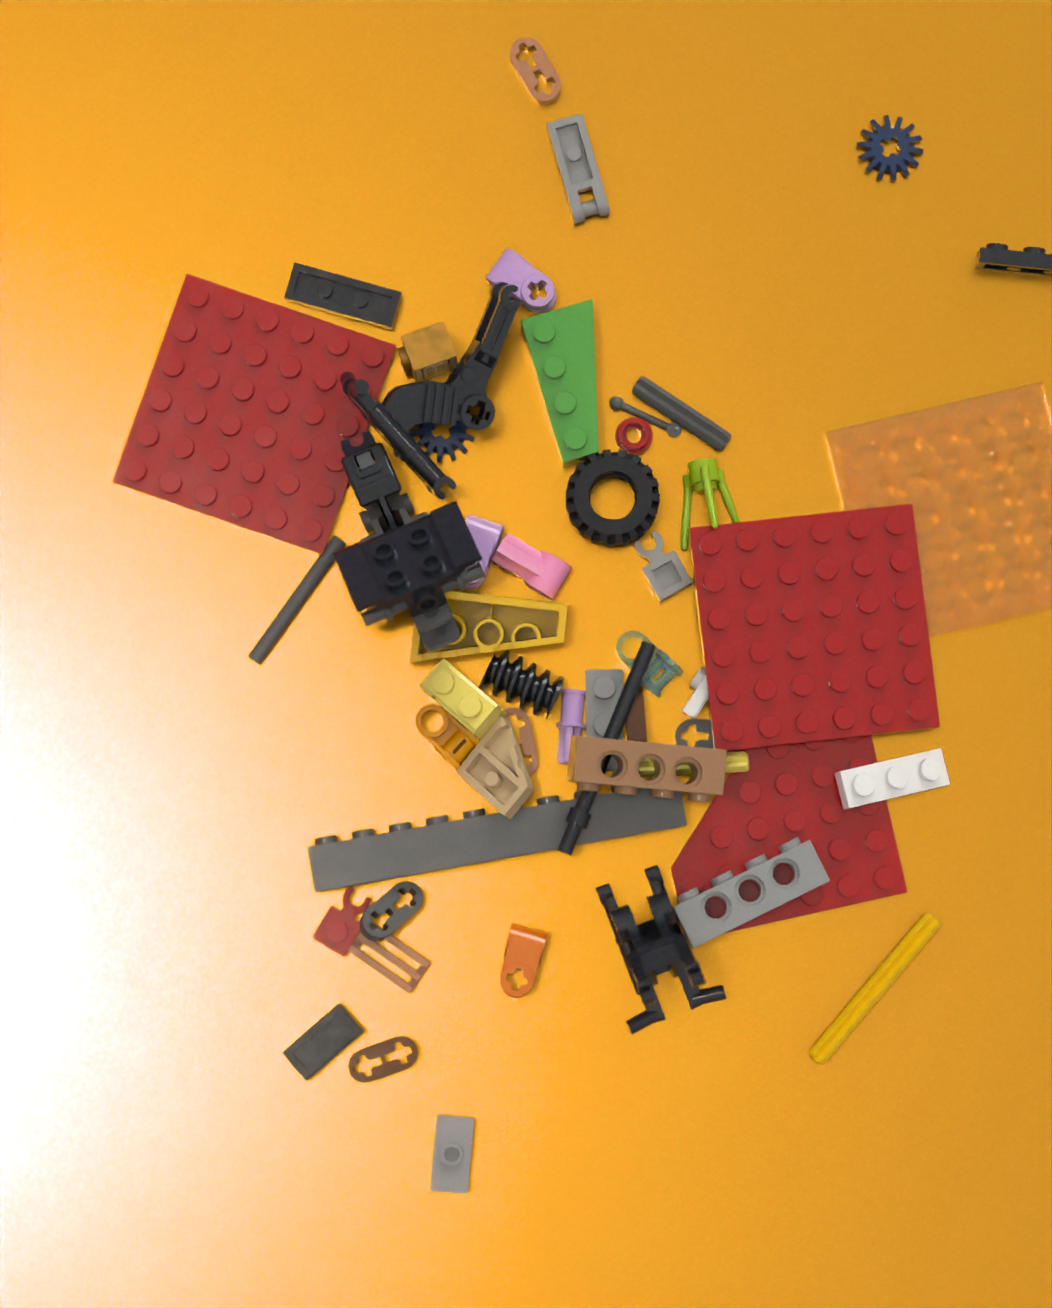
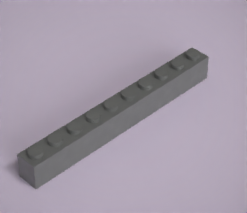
(483, 838)

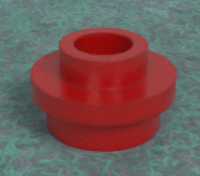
(639, 425)

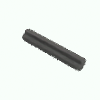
(681, 413)

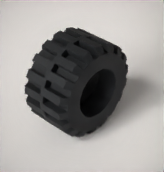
(619, 466)

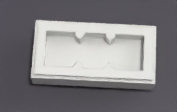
(698, 697)

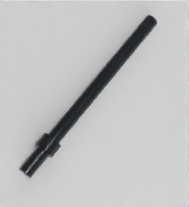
(579, 816)

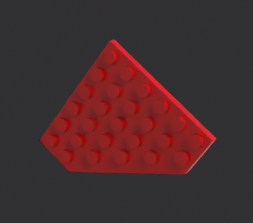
(787, 797)

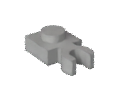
(665, 572)

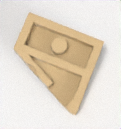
(498, 769)

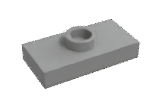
(452, 1154)

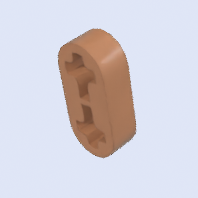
(527, 74)
(527, 738)

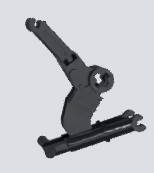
(440, 401)
(655, 949)

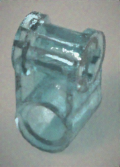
(658, 661)

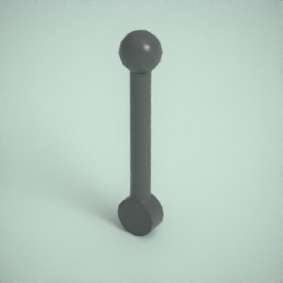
(672, 429)

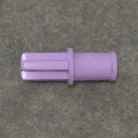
(570, 721)

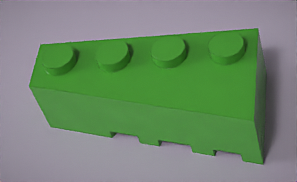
(565, 372)

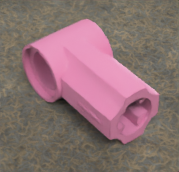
(538, 569)

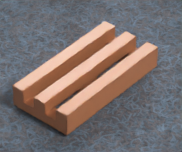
(416, 975)

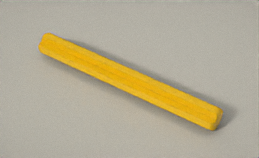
(874, 989)

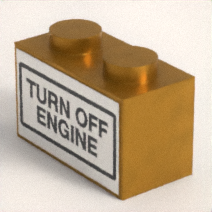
(427, 352)

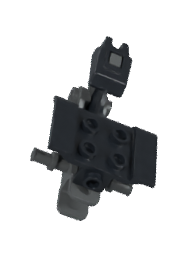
(407, 558)

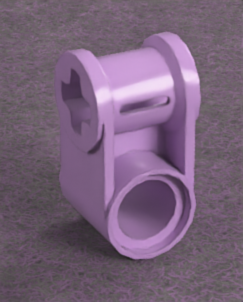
(519, 272)
(487, 539)

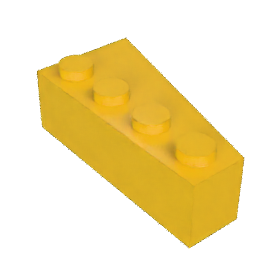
(496, 624)

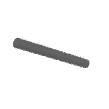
(296, 600)

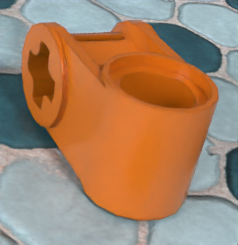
(522, 953)

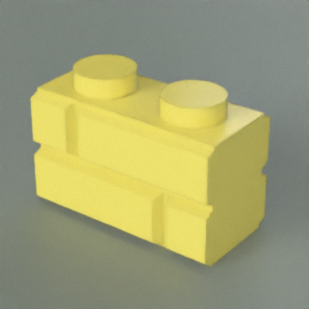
(461, 698)

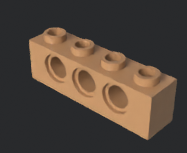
(706, 767)

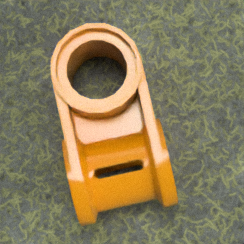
(448, 736)

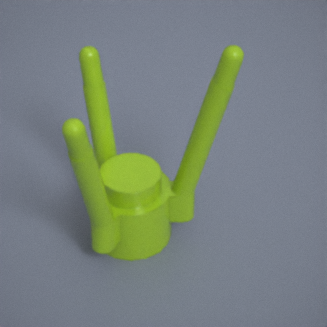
(704, 477)

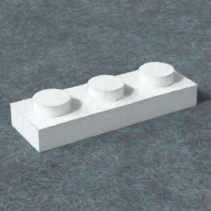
(892, 778)

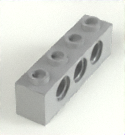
(807, 875)

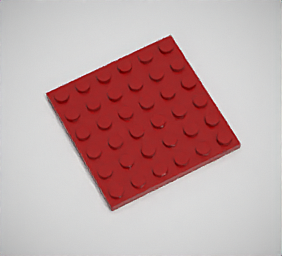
(251, 414)
(813, 628)

